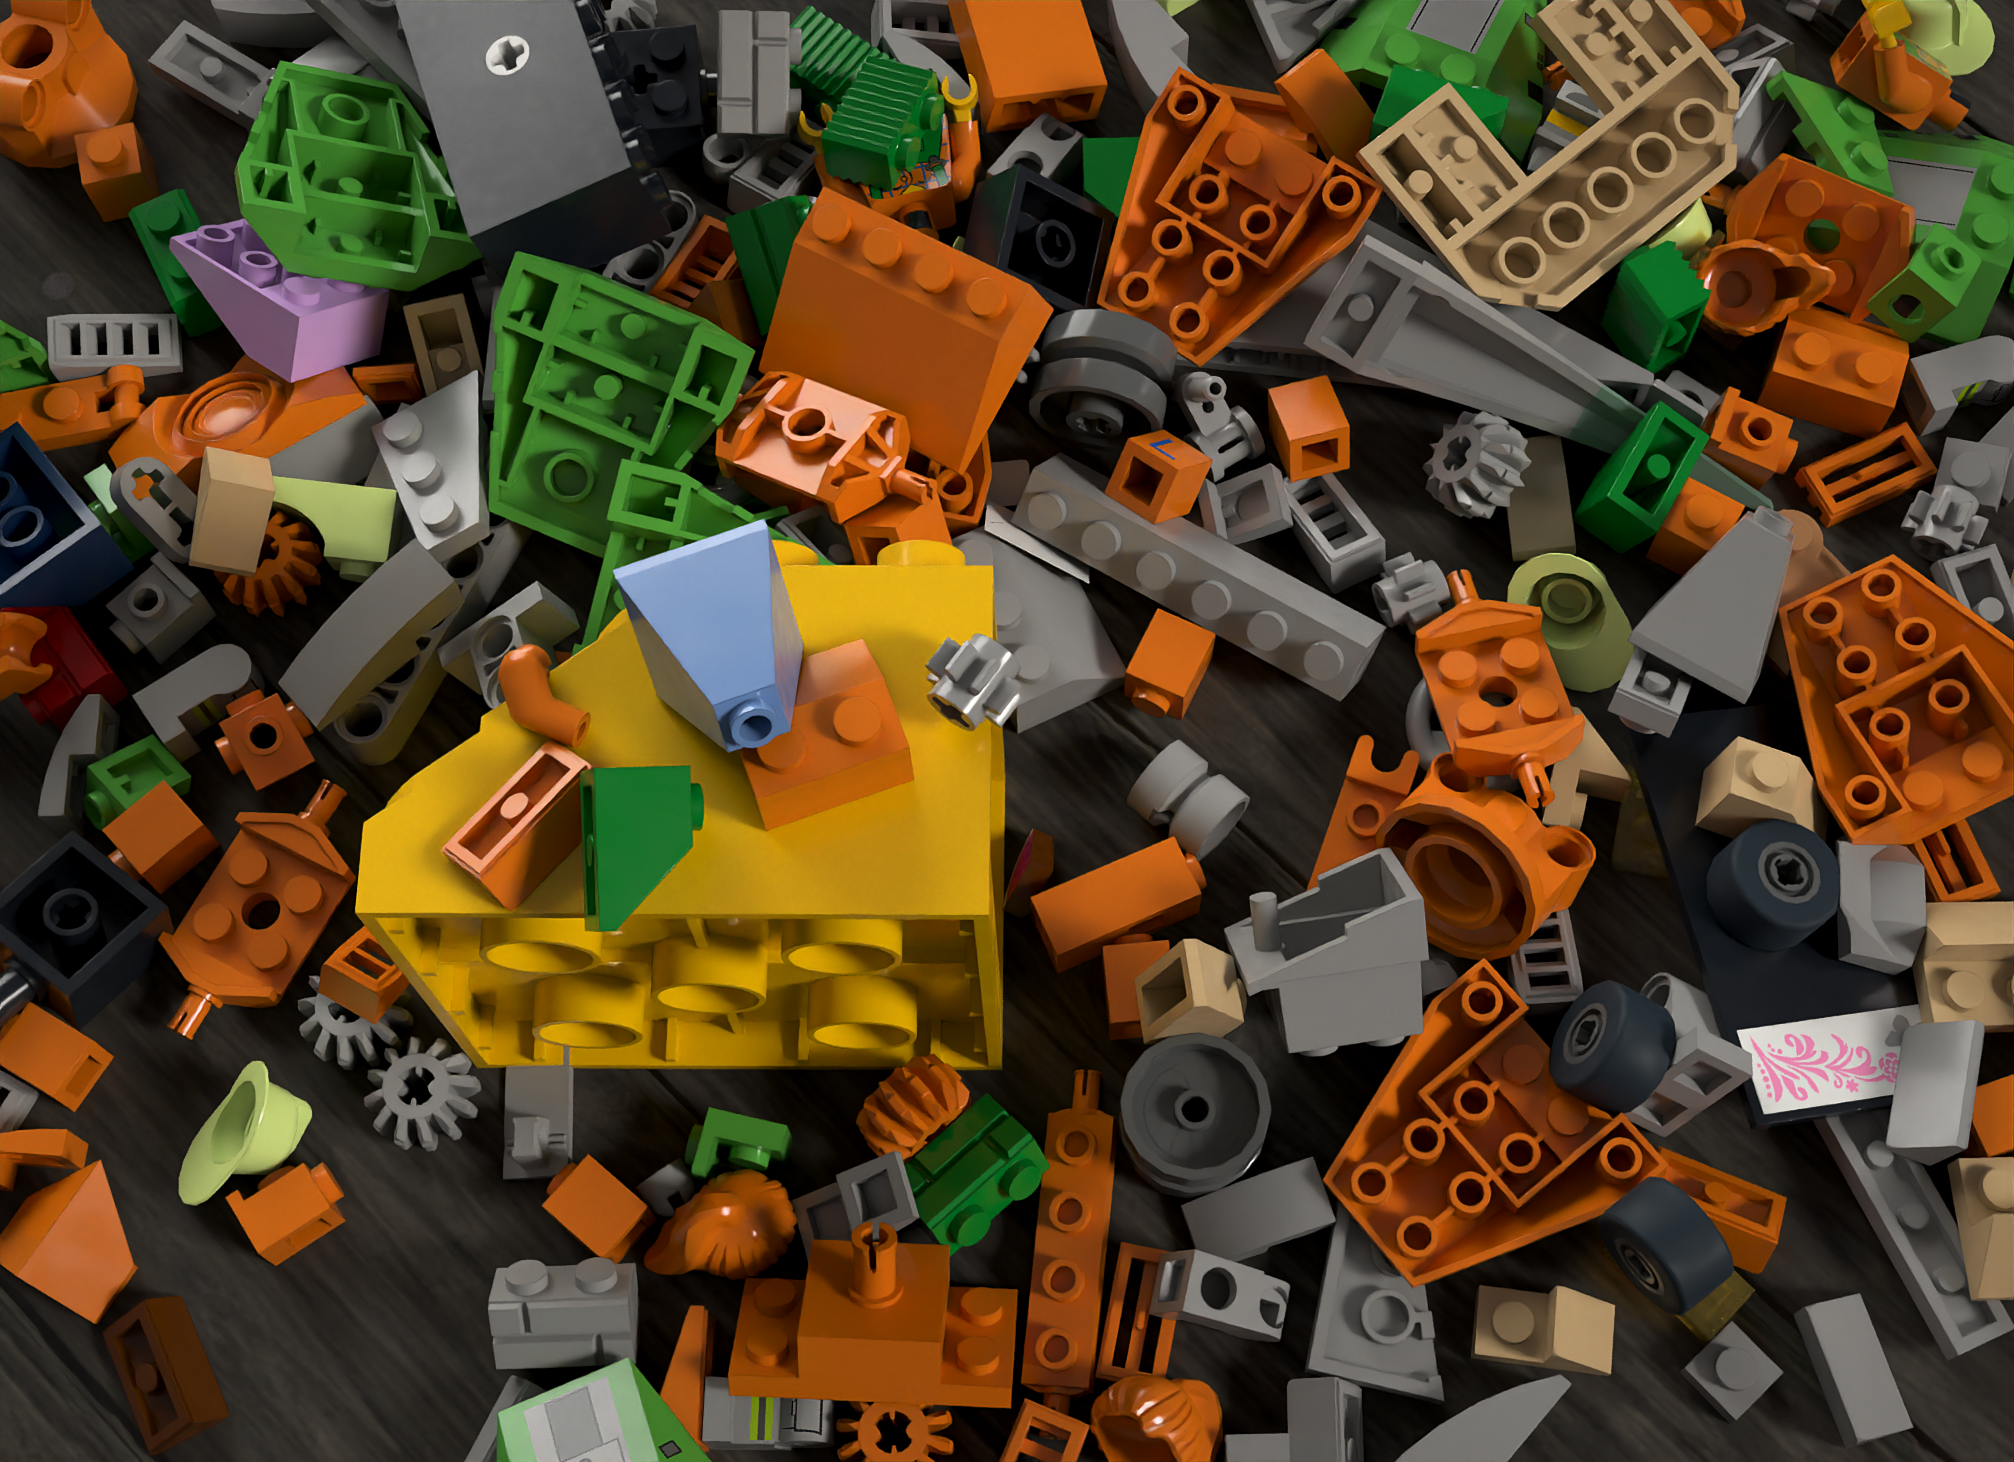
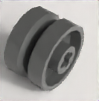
(1102, 378)
(1203, 1076)

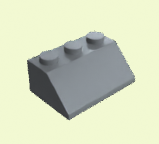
(1047, 629)

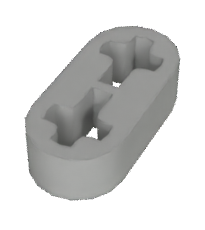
(147, 514)

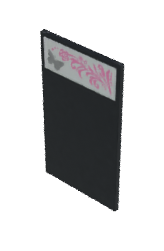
(1816, 1025)

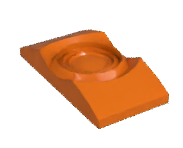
(237, 412)

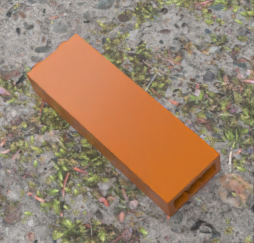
(1029, 60)

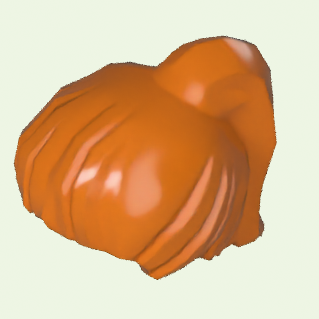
(1759, 286)
(728, 1228)
(1158, 1420)

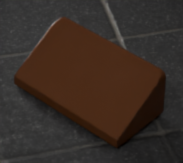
(730, 309)
(165, 1372)

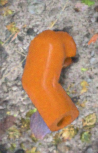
(529, 698)

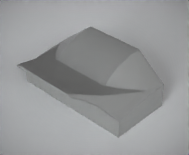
(1880, 905)

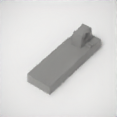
(538, 1120)

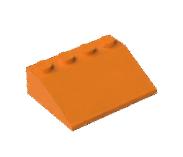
(903, 325)

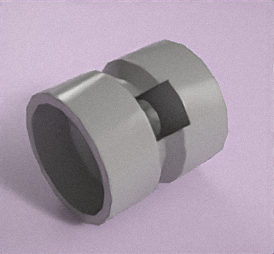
(1184, 797)

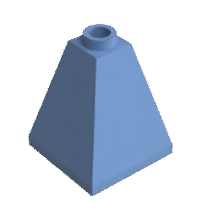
(719, 634)

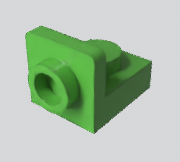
(118, 526)
(127, 776)
(747, 1139)

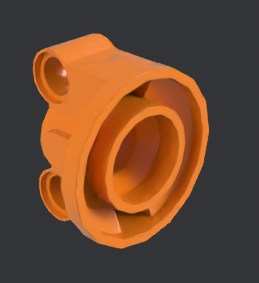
(59, 81)
(1482, 862)

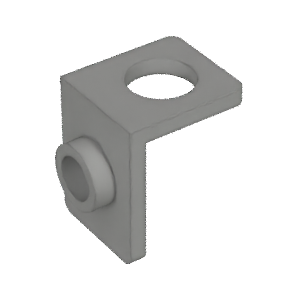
(1672, 394)

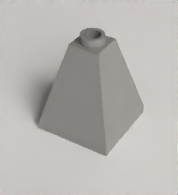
(1724, 607)

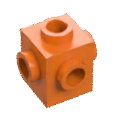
(270, 764)

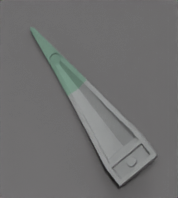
(1438, 338)

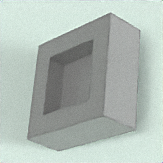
(1976, 468)
(1731, 1372)

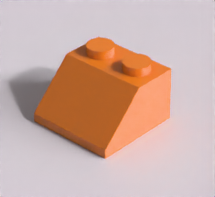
(1834, 372)
(839, 744)

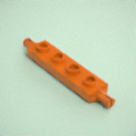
(1070, 1249)

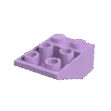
(280, 316)

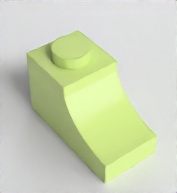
(355, 521)

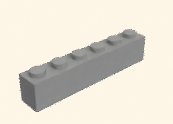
(1200, 578)

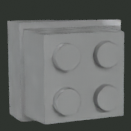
(1338, 957)

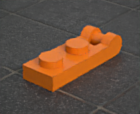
(72, 410)

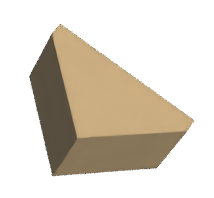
(231, 511)

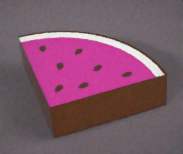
(1030, 873)

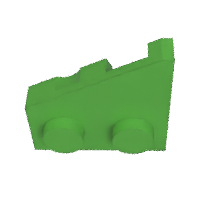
(1835, 131)

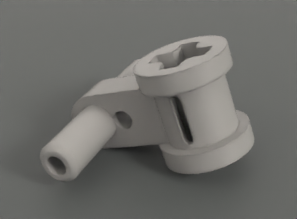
(1219, 431)

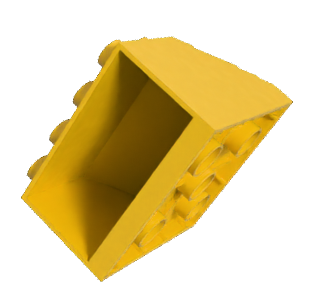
(761, 947)

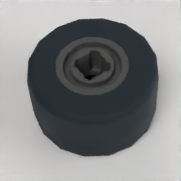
(1774, 885)
(1612, 1048)
(1666, 1245)

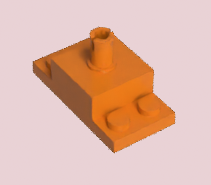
(875, 1329)

